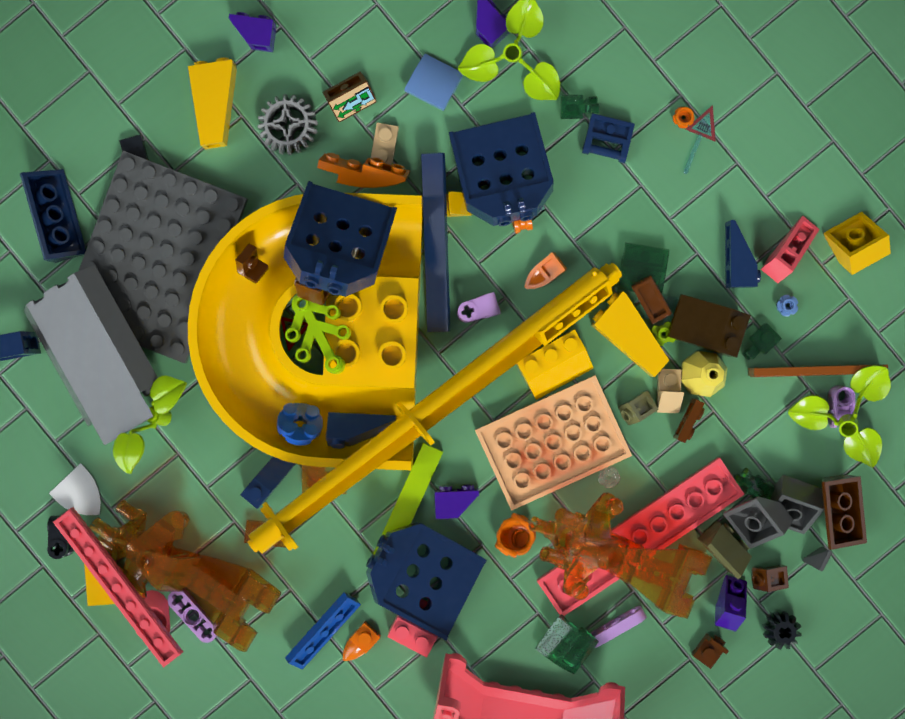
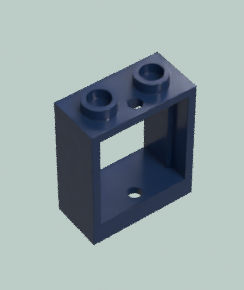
(18, 345)

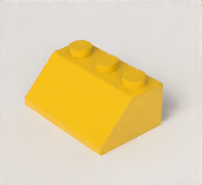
(555, 364)

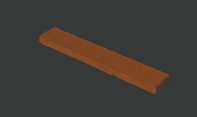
(806, 370)

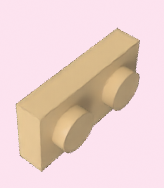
(385, 142)

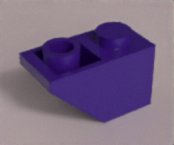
(490, 24)
(257, 32)
(453, 502)
(731, 603)

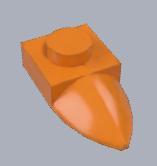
(545, 272)
(360, 642)

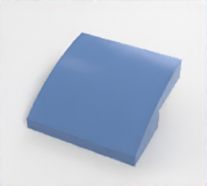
(433, 82)

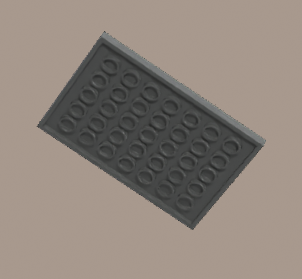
(155, 243)

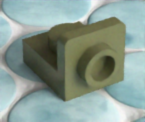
(638, 408)

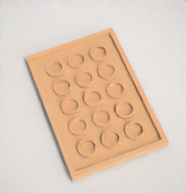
(553, 442)

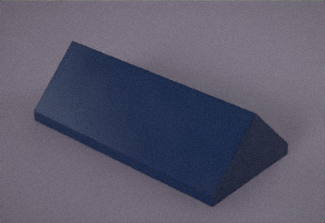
(53, 215)

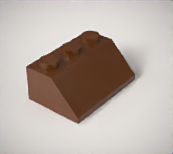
(844, 511)

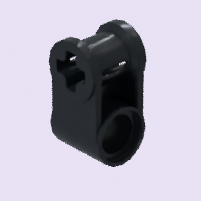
(55, 539)

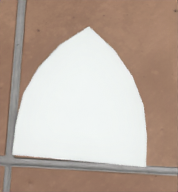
(78, 491)

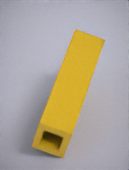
(213, 99)
(629, 333)

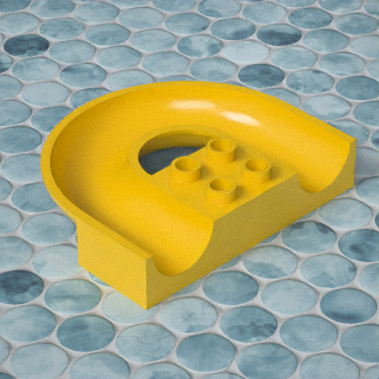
(240, 347)

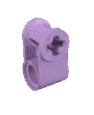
(483, 307)
(840, 408)

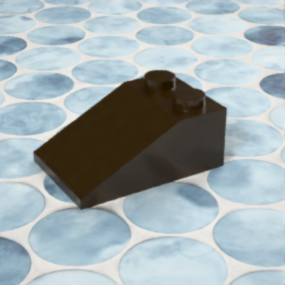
(708, 326)

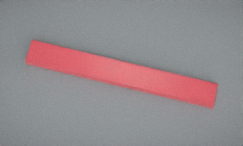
(118, 587)

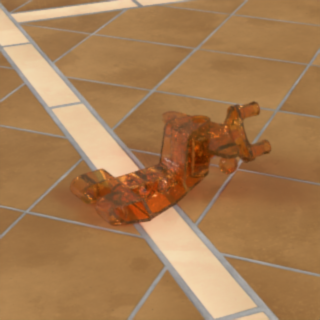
(587, 543)
(216, 585)

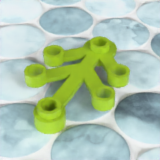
(315, 330)

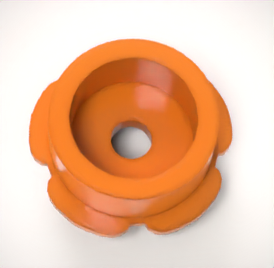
(689, 117)

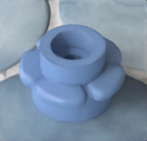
(781, 305)

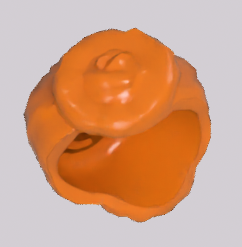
(514, 536)

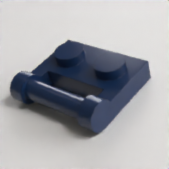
(611, 131)

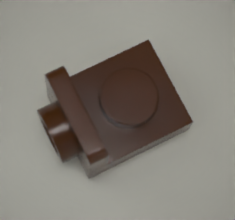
(249, 264)
(770, 578)
(709, 650)

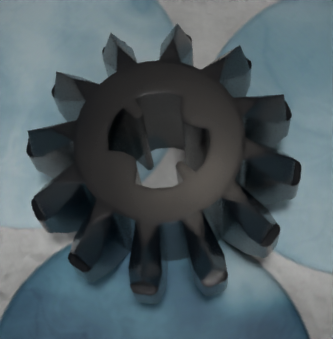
(784, 621)

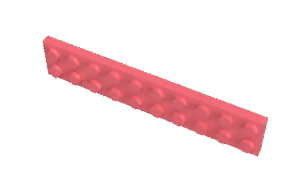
(657, 526)

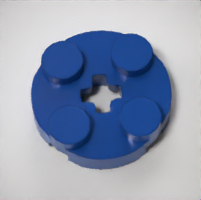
(299, 412)

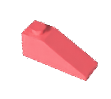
(790, 250)

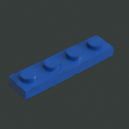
(322, 631)

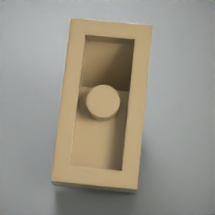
(669, 391)

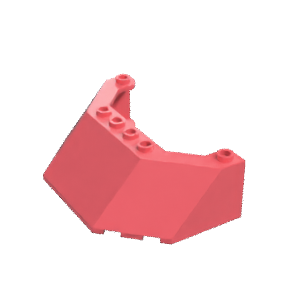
(468, 697)

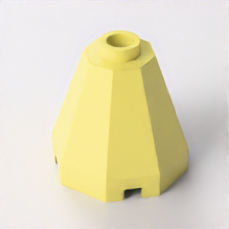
(703, 373)

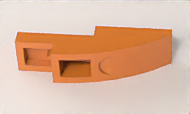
(371, 174)

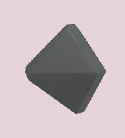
(818, 558)

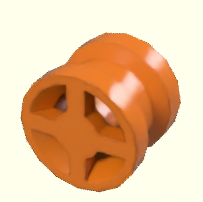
(521, 225)

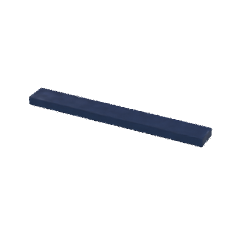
(436, 242)

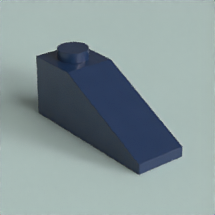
(740, 264)
(353, 428)
(266, 481)

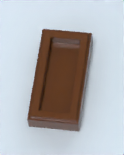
(651, 299)

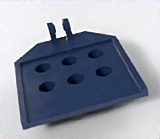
(501, 202)
(339, 270)
(389, 570)

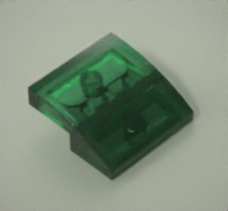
(640, 262)
(567, 644)

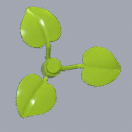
(480, 62)
(863, 446)
(130, 447)

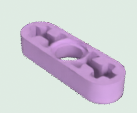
(177, 607)
(619, 625)

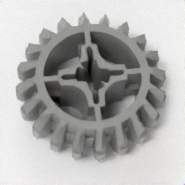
(296, 124)

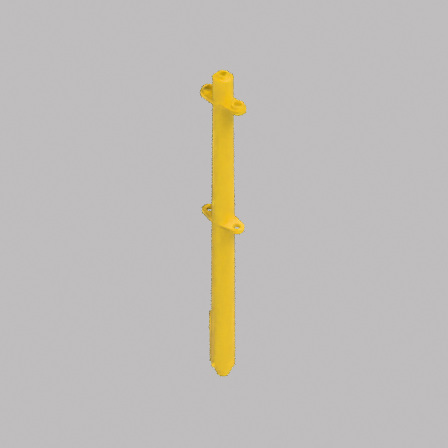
(516, 345)

